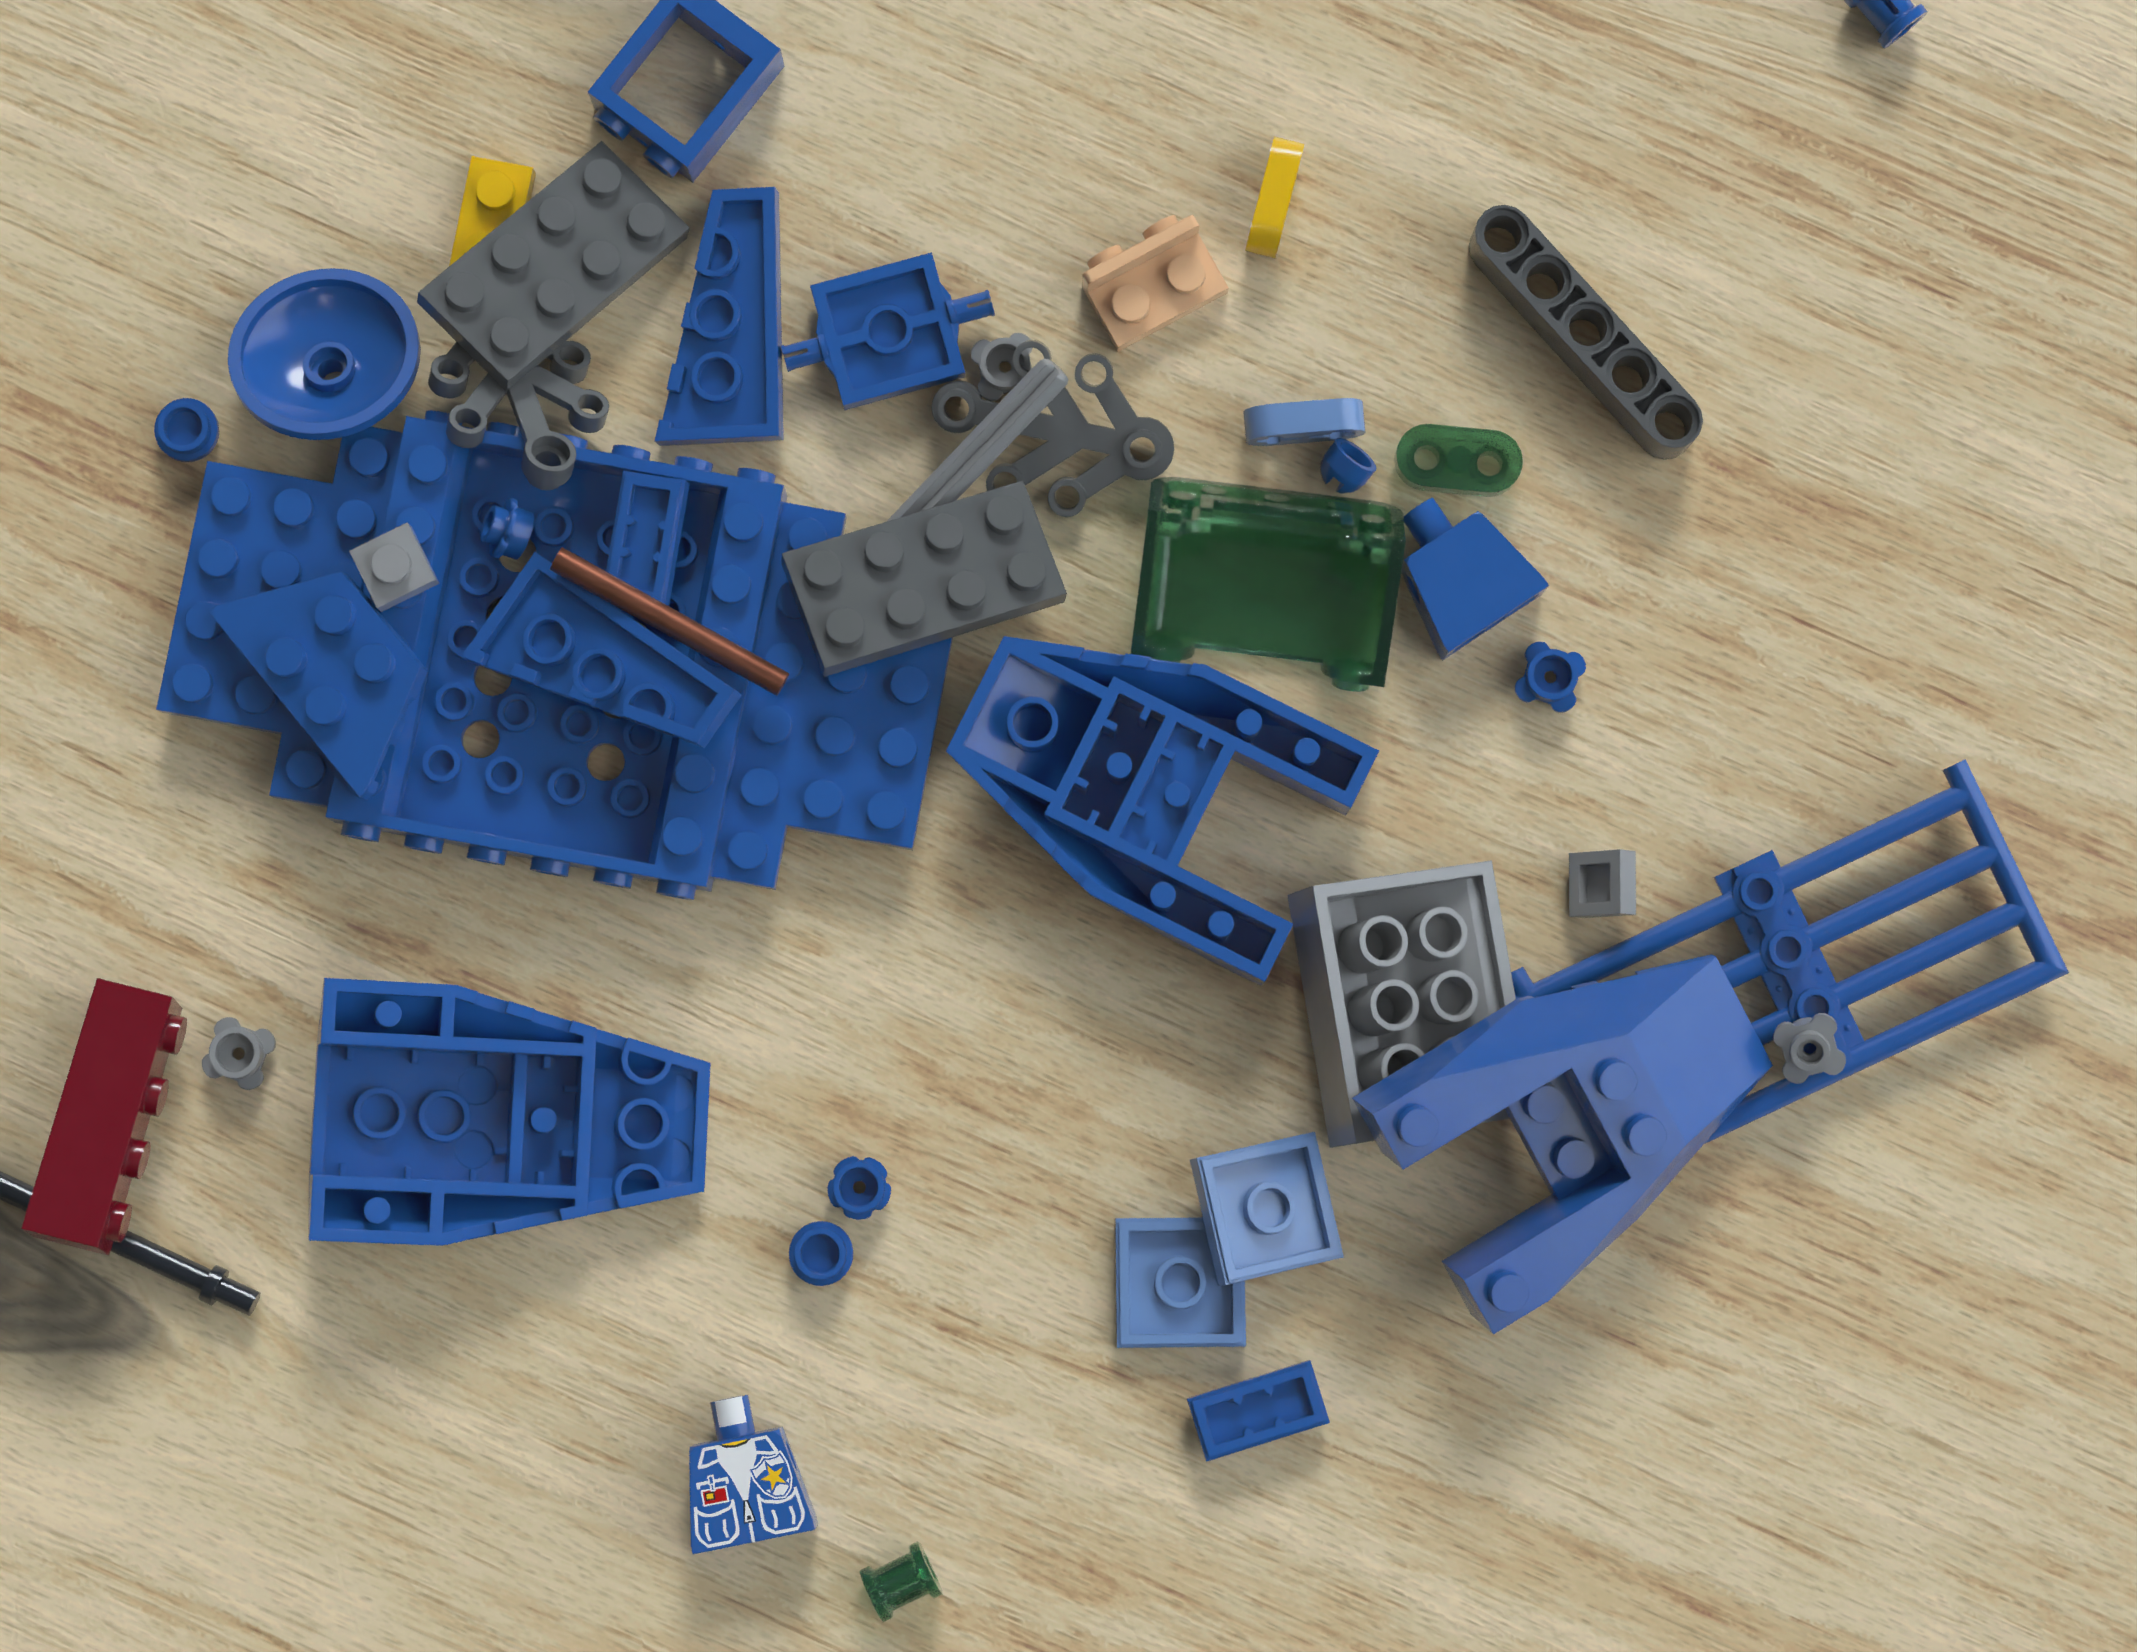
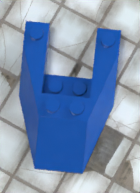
(1117, 765)
(1606, 1096)

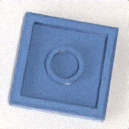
(1266, 1208)
(1171, 1288)

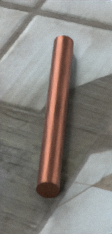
(669, 621)

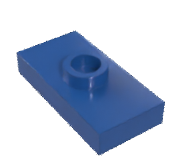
(648, 532)
(1258, 1410)

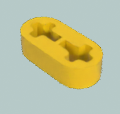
(1274, 197)

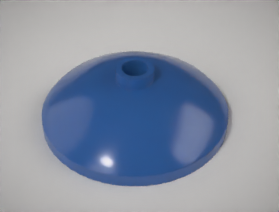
(318, 327)

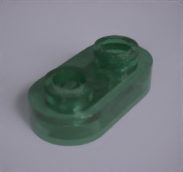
(1457, 458)

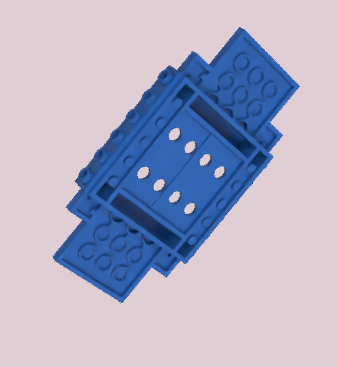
(818, 758)

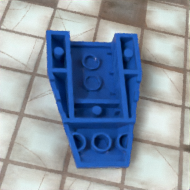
(488, 1117)

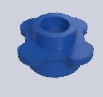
(1566, 668)

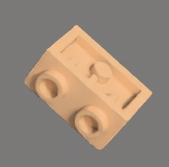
(1152, 281)

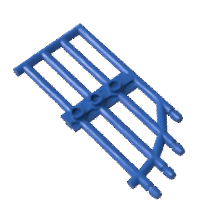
(1789, 953)

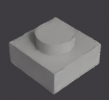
(394, 567)
(1602, 883)

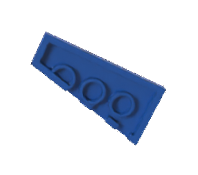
(731, 340)

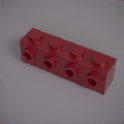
(104, 1117)

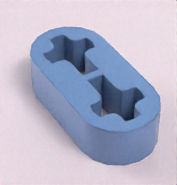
(1304, 422)

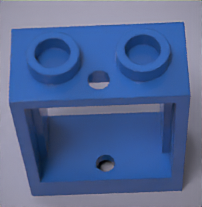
(725, 30)

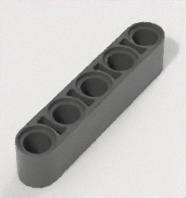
(1580, 302)

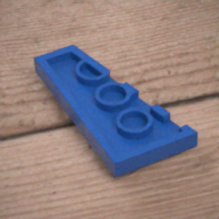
(599, 656)

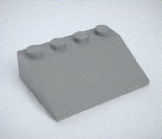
(1394, 975)

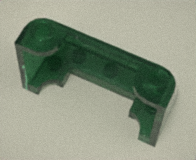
(1270, 577)

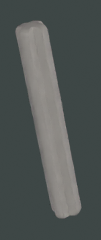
(988, 439)

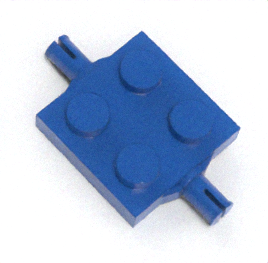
(888, 331)

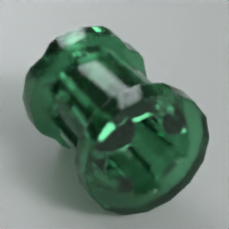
(901, 1581)

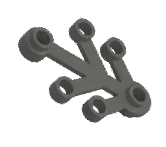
(1069, 432)
(547, 454)

